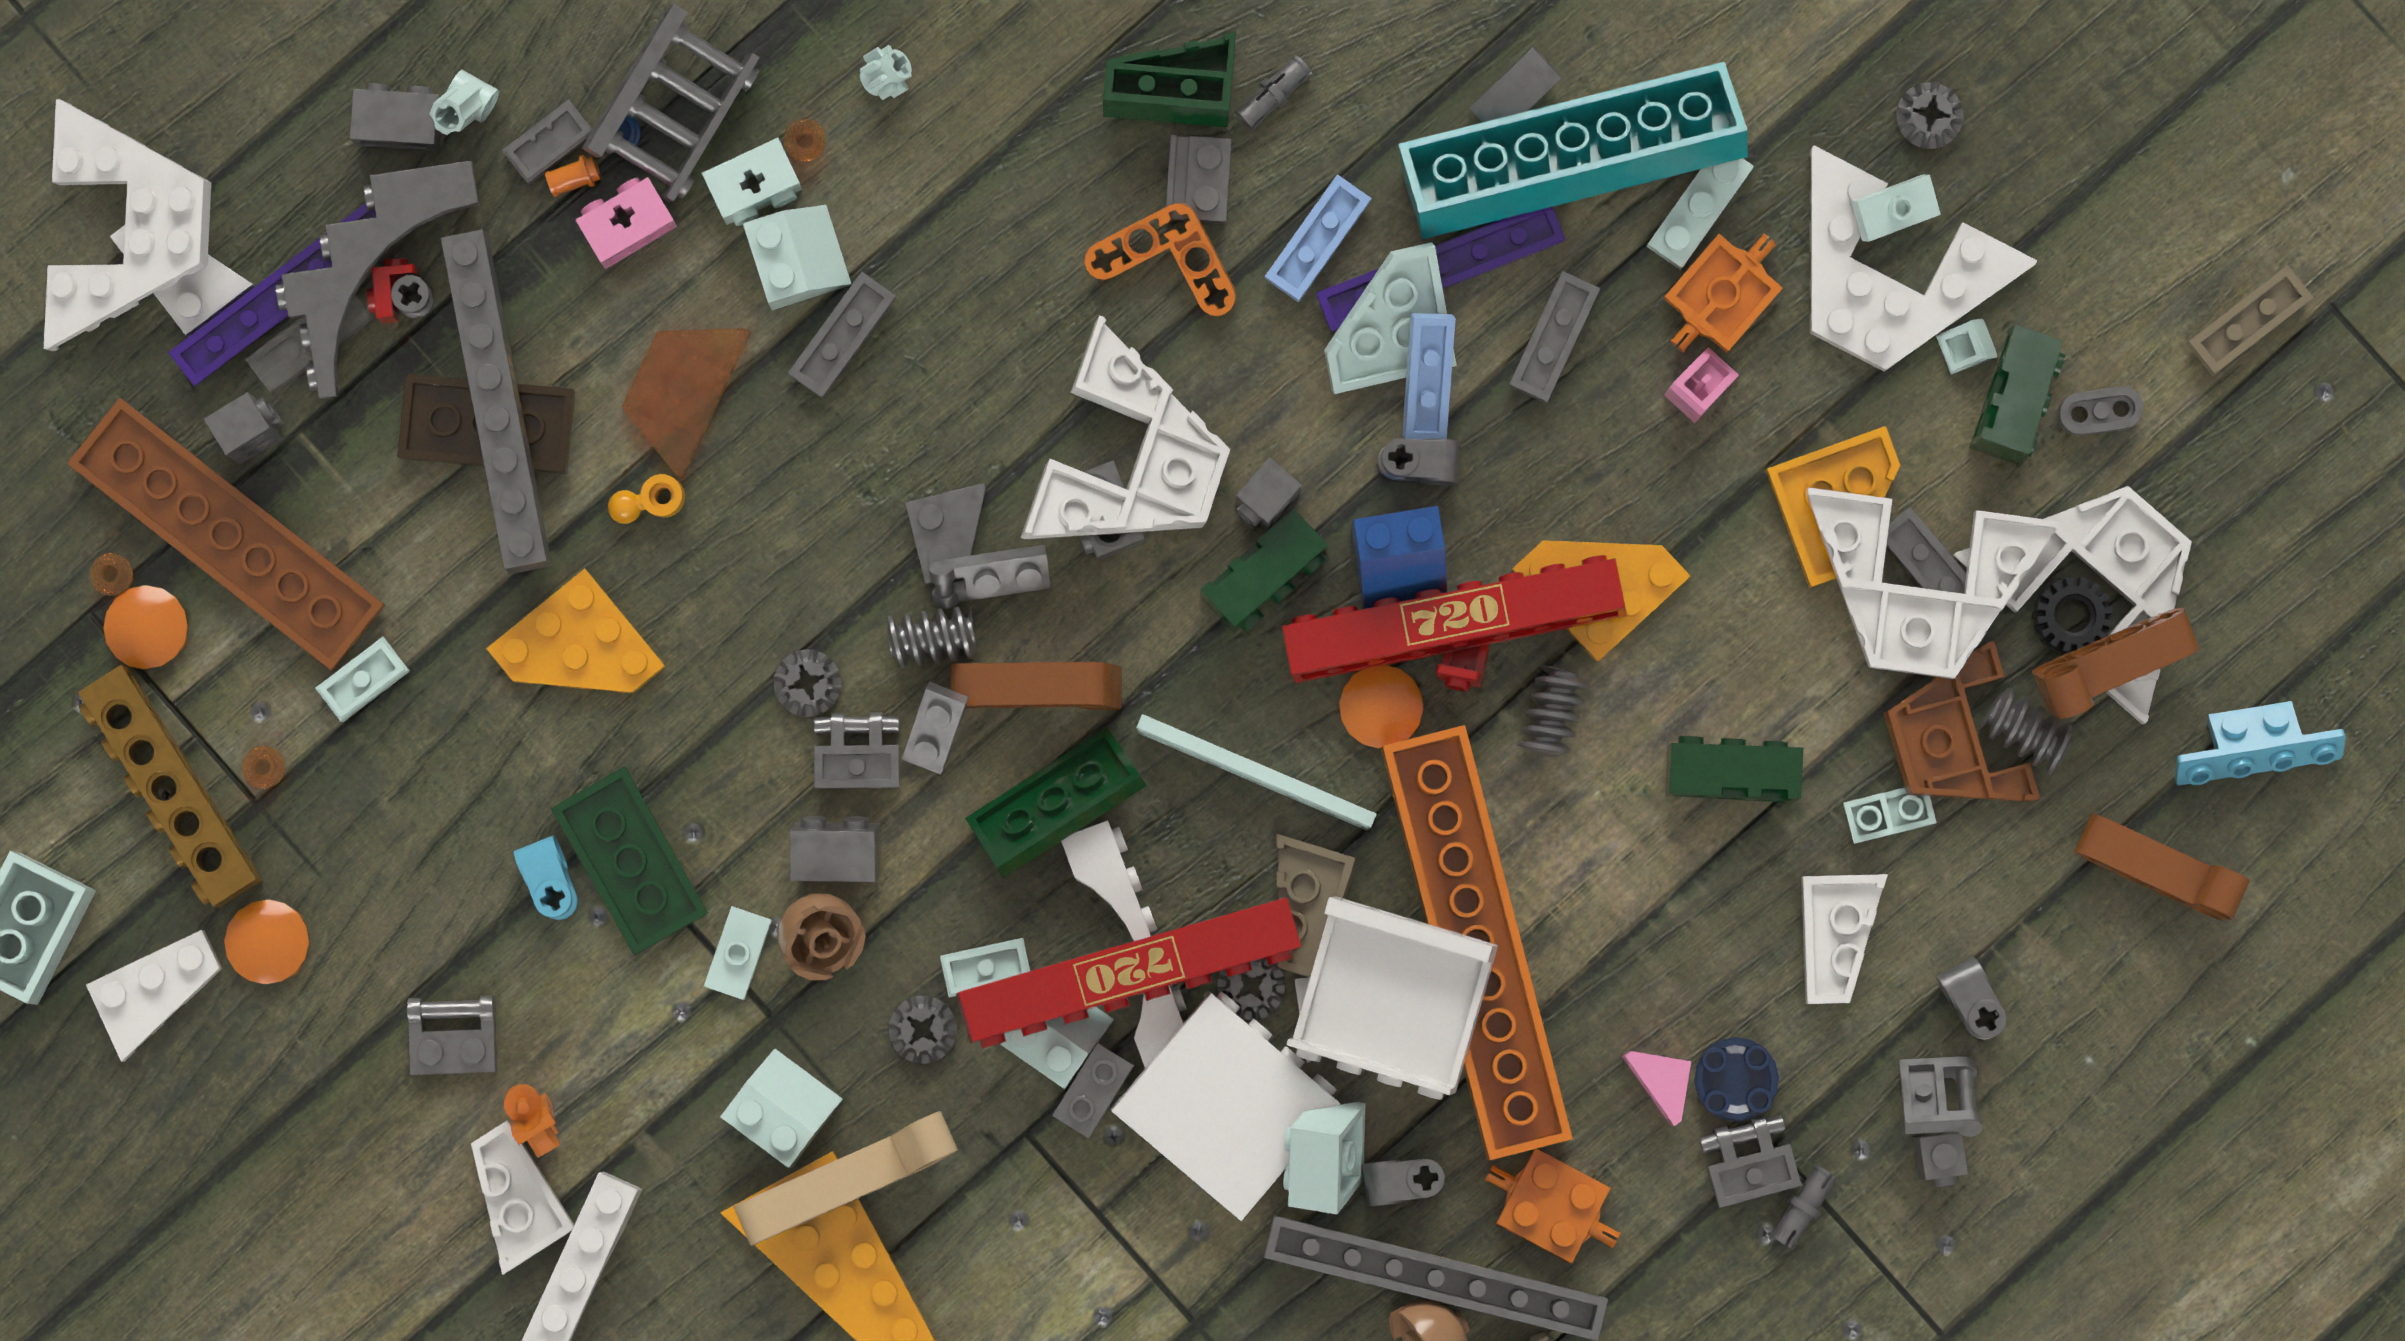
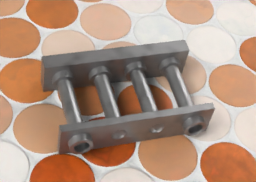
(629, 102)

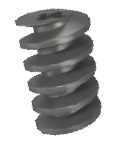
(931, 637)
(1553, 712)
(2028, 729)

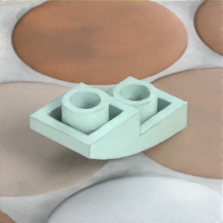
(1888, 814)

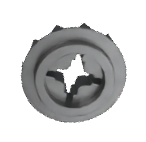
(1914, 125)
(825, 692)
(1271, 988)
(943, 1027)

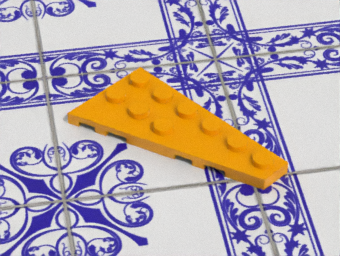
(845, 1269)

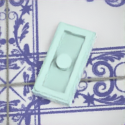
(1895, 207)
(362, 679)
(738, 953)
(984, 965)

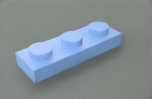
(1318, 238)
(1428, 376)

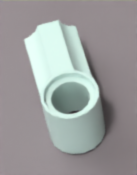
(463, 102)

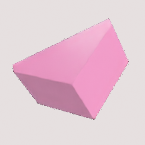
(1701, 384)
(1663, 1080)

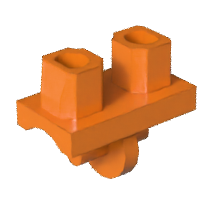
(531, 1118)

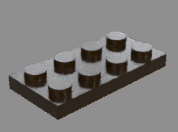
(442, 425)

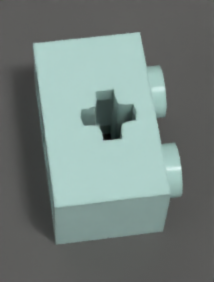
(730, 179)

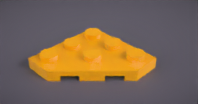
(1852, 466)
(1646, 578)
(577, 643)

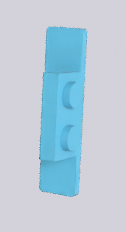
(2257, 742)

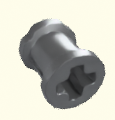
(412, 284)

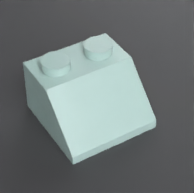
(797, 255)
(1062, 1047)
(781, 1108)
(1325, 1157)

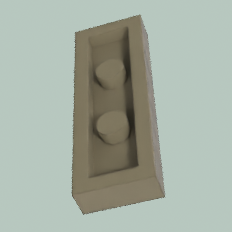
(2249, 320)

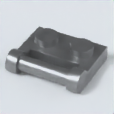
(452, 1050)
(1926, 1097)

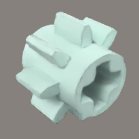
(885, 72)

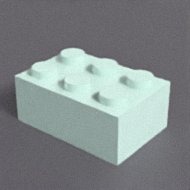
(36, 923)

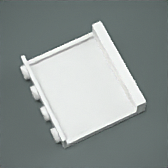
(1393, 997)
(1223, 1103)

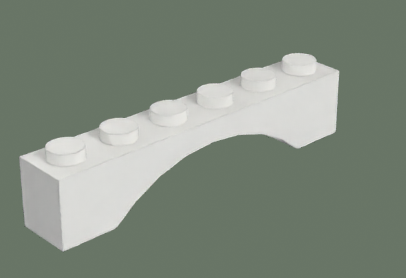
(1099, 865)
(583, 1259)

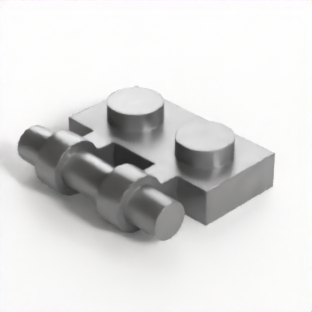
(857, 765)
(1753, 1174)

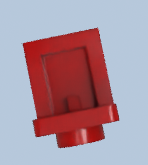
(384, 277)
(1464, 668)

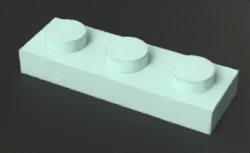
(1698, 211)

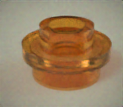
(801, 127)
(123, 579)
(276, 771)

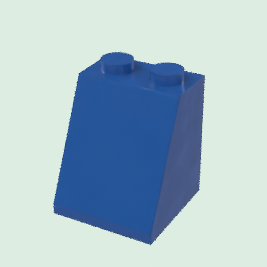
(1399, 554)

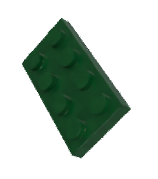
(1055, 802)
(629, 861)

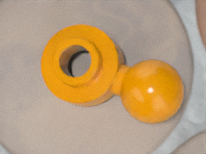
(626, 506)

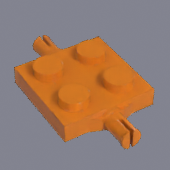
(1723, 293)
(1552, 1206)

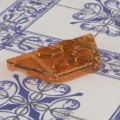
(681, 388)

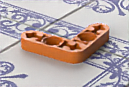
(1179, 246)

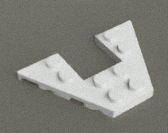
(163, 225)
(1866, 309)
(1173, 471)
(2128, 549)
(1915, 626)

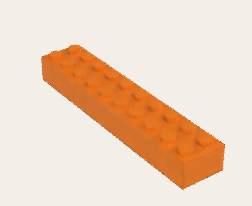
(1467, 893)

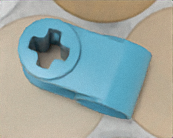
(546, 870)

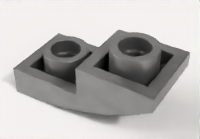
(1517, 88)

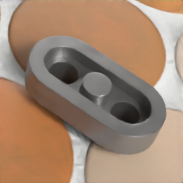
(2099, 411)

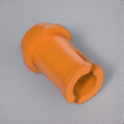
(573, 175)

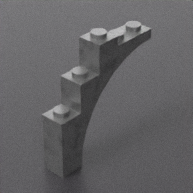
(324, 295)

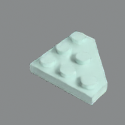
(1375, 333)

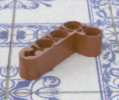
(2112, 661)
(1039, 685)
(2161, 868)

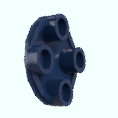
(1736, 1079)

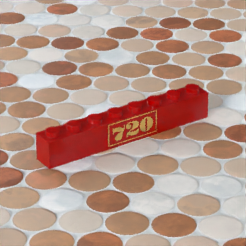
(1454, 619)
(1128, 971)

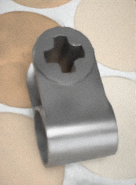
(1428, 461)
(1967, 992)
(1393, 1181)

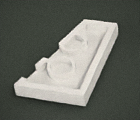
(200, 295)
(1835, 932)
(148, 991)
(518, 1198)

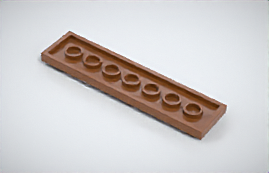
(226, 534)

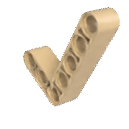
(846, 1179)

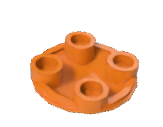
(145, 627)
(1381, 706)
(266, 942)

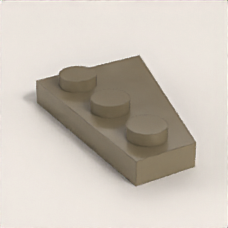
(1308, 879)

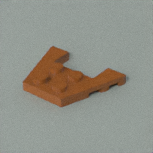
(1940, 743)

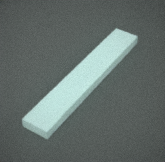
(1255, 772)

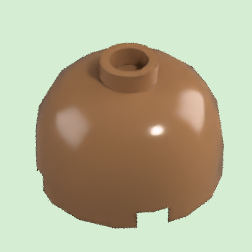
(820, 936)
(1428, 1322)

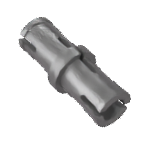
(1273, 92)
(1804, 1207)

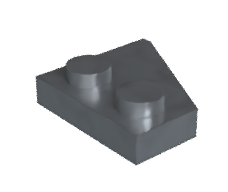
(945, 524)

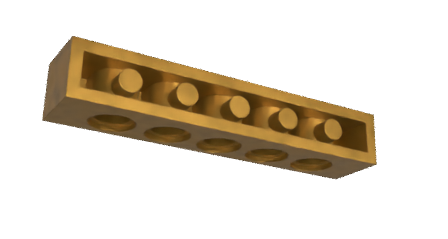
(236, 870)

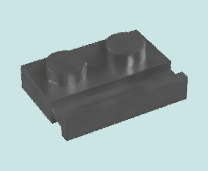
(1199, 177)

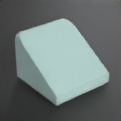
(1966, 346)

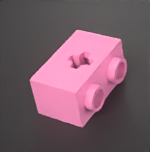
(616, 242)

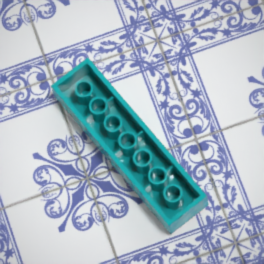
(1573, 150)

